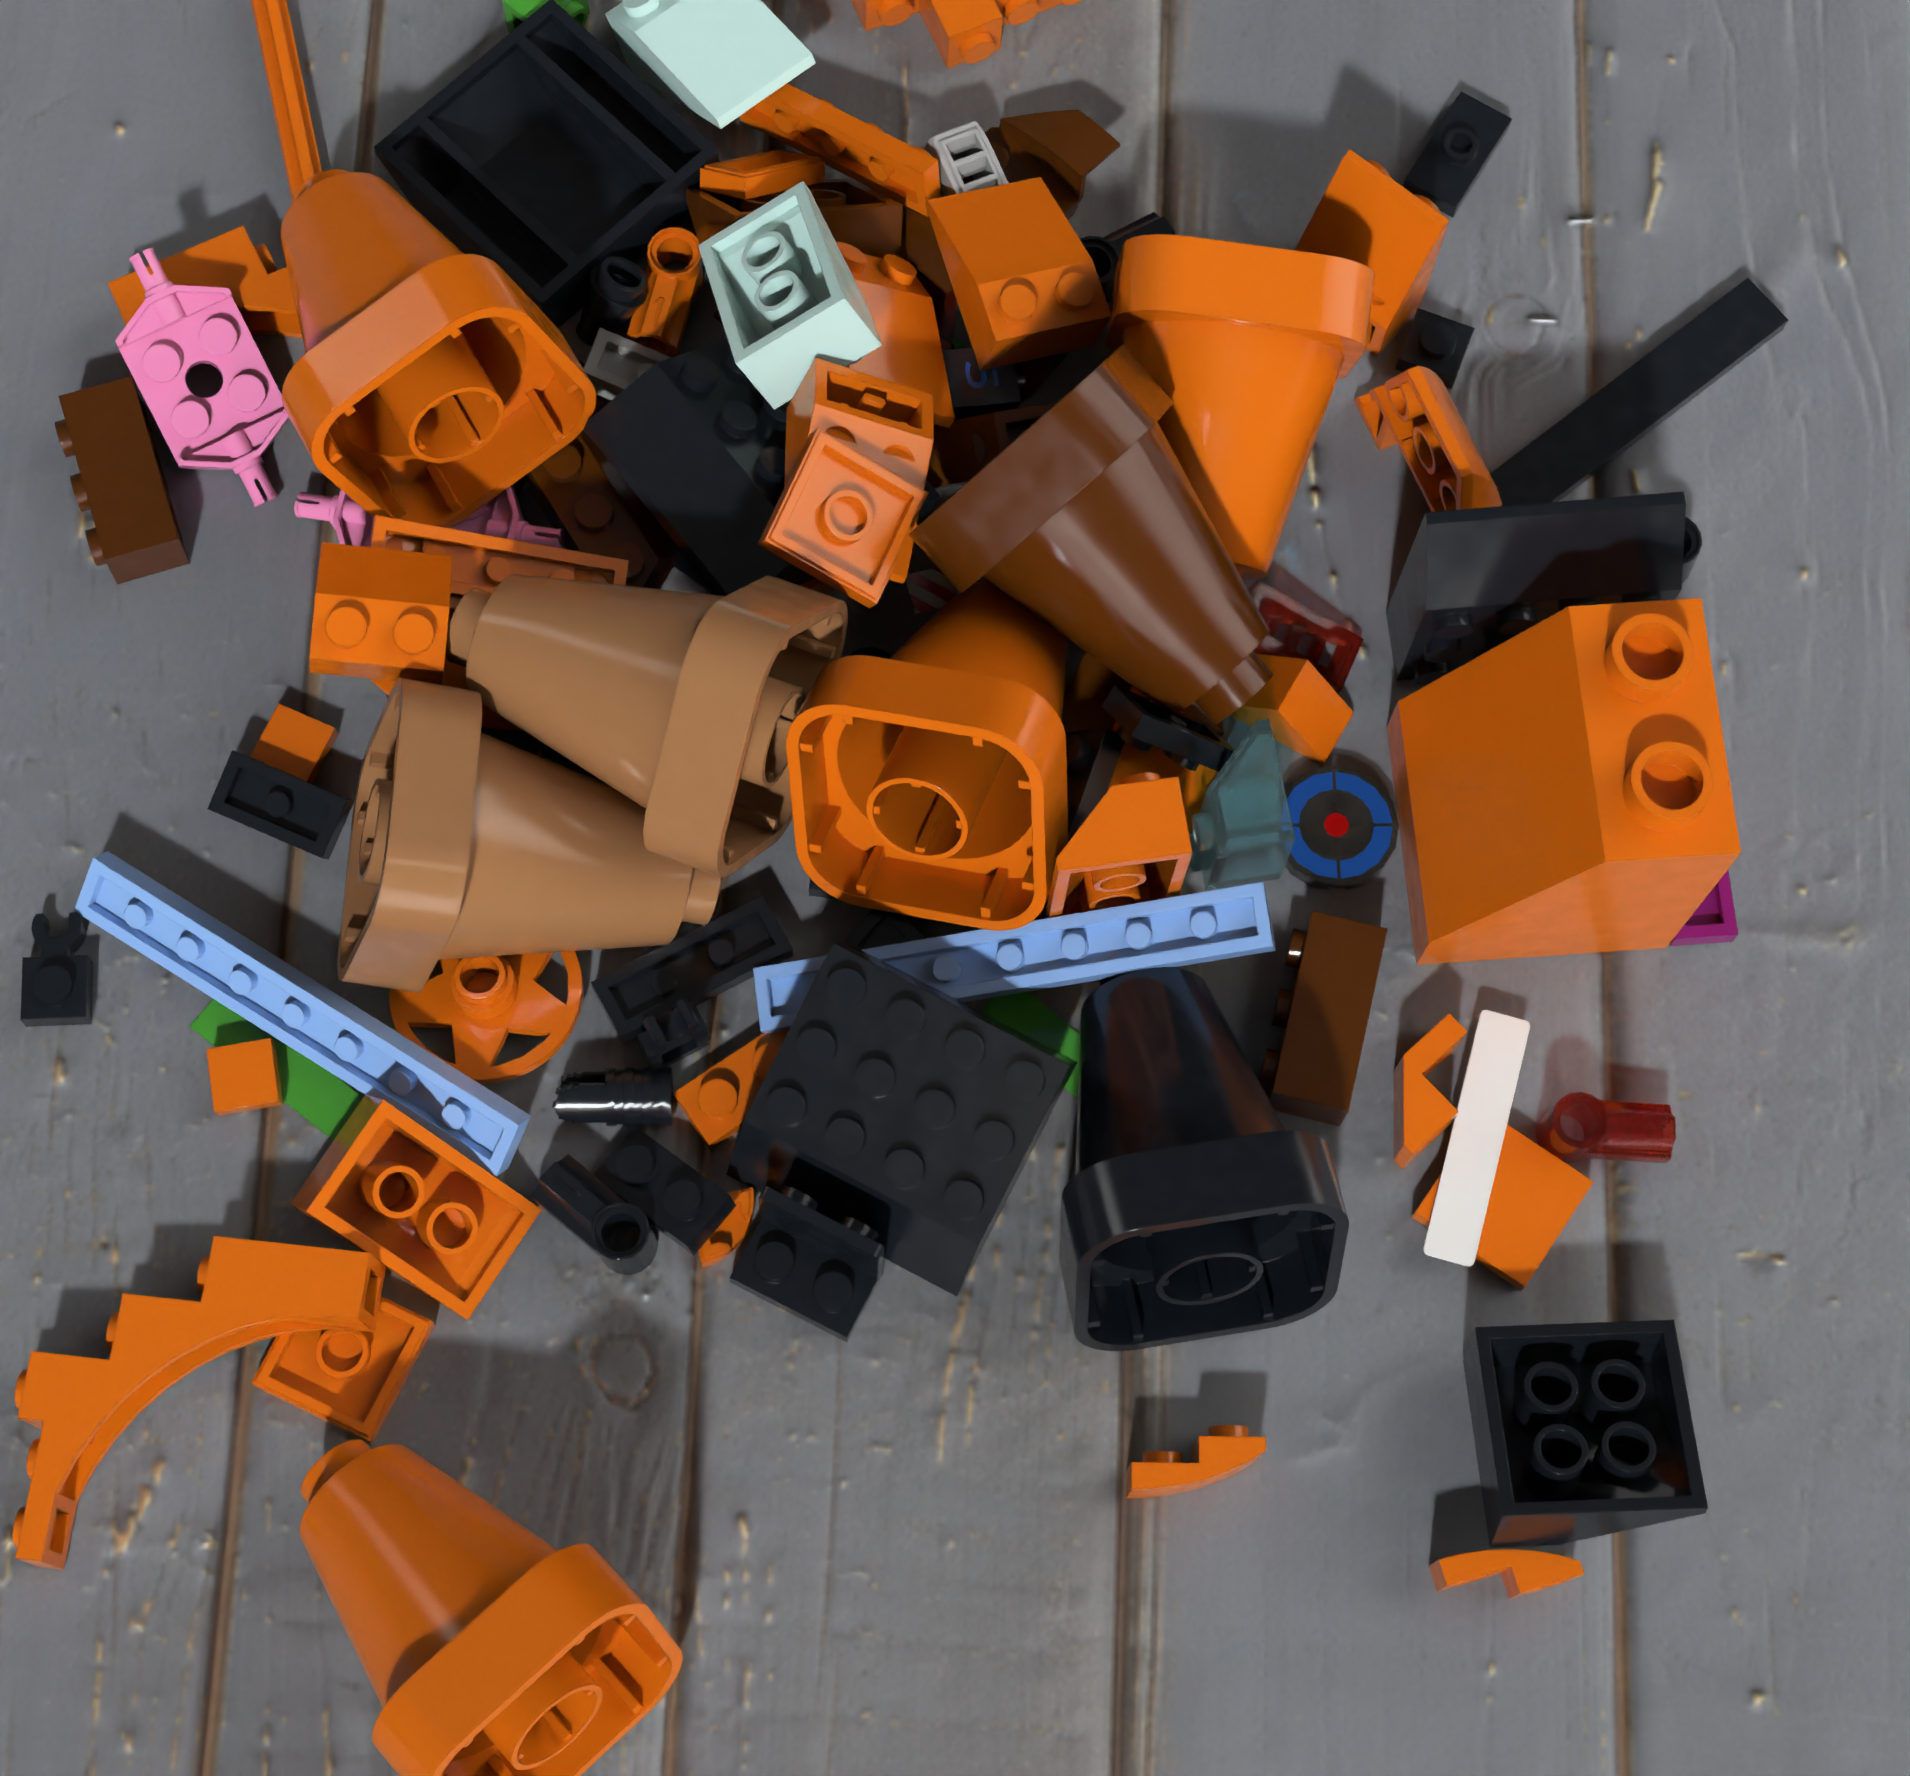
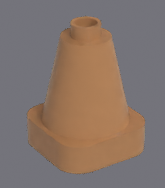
(659, 695)
(492, 852)

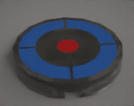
(1340, 827)

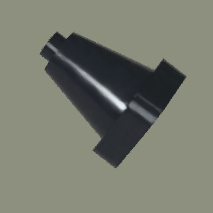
(1185, 1185)

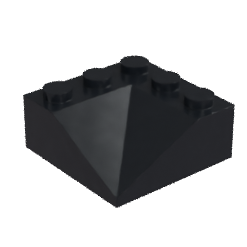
(1581, 1430)

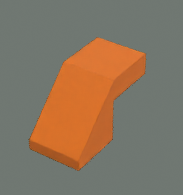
(1419, 1107)

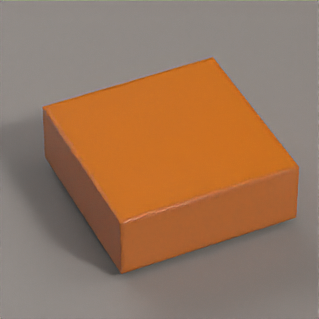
(295, 743)
(244, 1076)

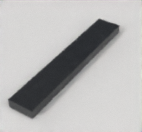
(1640, 398)

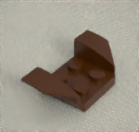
(1047, 145)

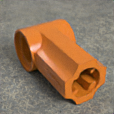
(670, 293)

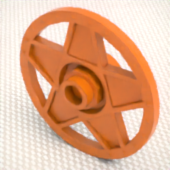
(486, 1002)

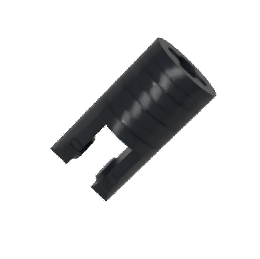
(617, 1097)

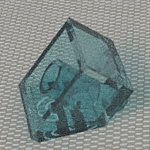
(1244, 817)

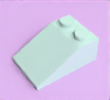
(709, 52)
(786, 294)

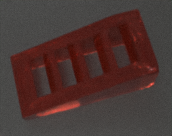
(1281, 609)

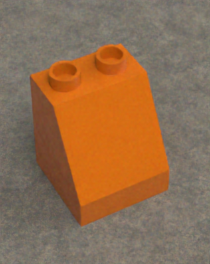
(1565, 788)

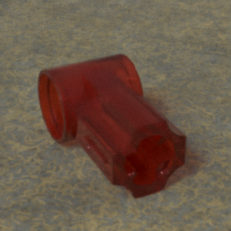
(1610, 1130)

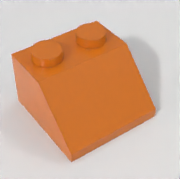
(380, 613)

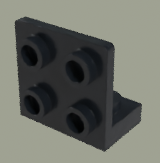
(810, 1262)

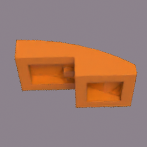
(1520, 1569)

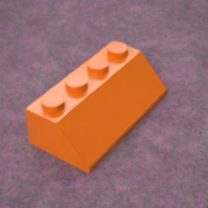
(1125, 850)

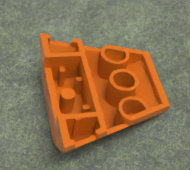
(1432, 437)

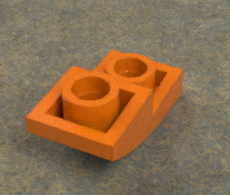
(1213, 1459)

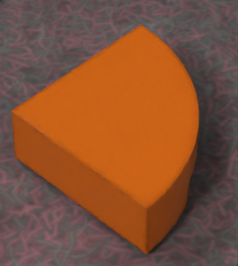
(732, 1229)

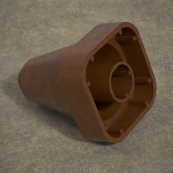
(1109, 545)

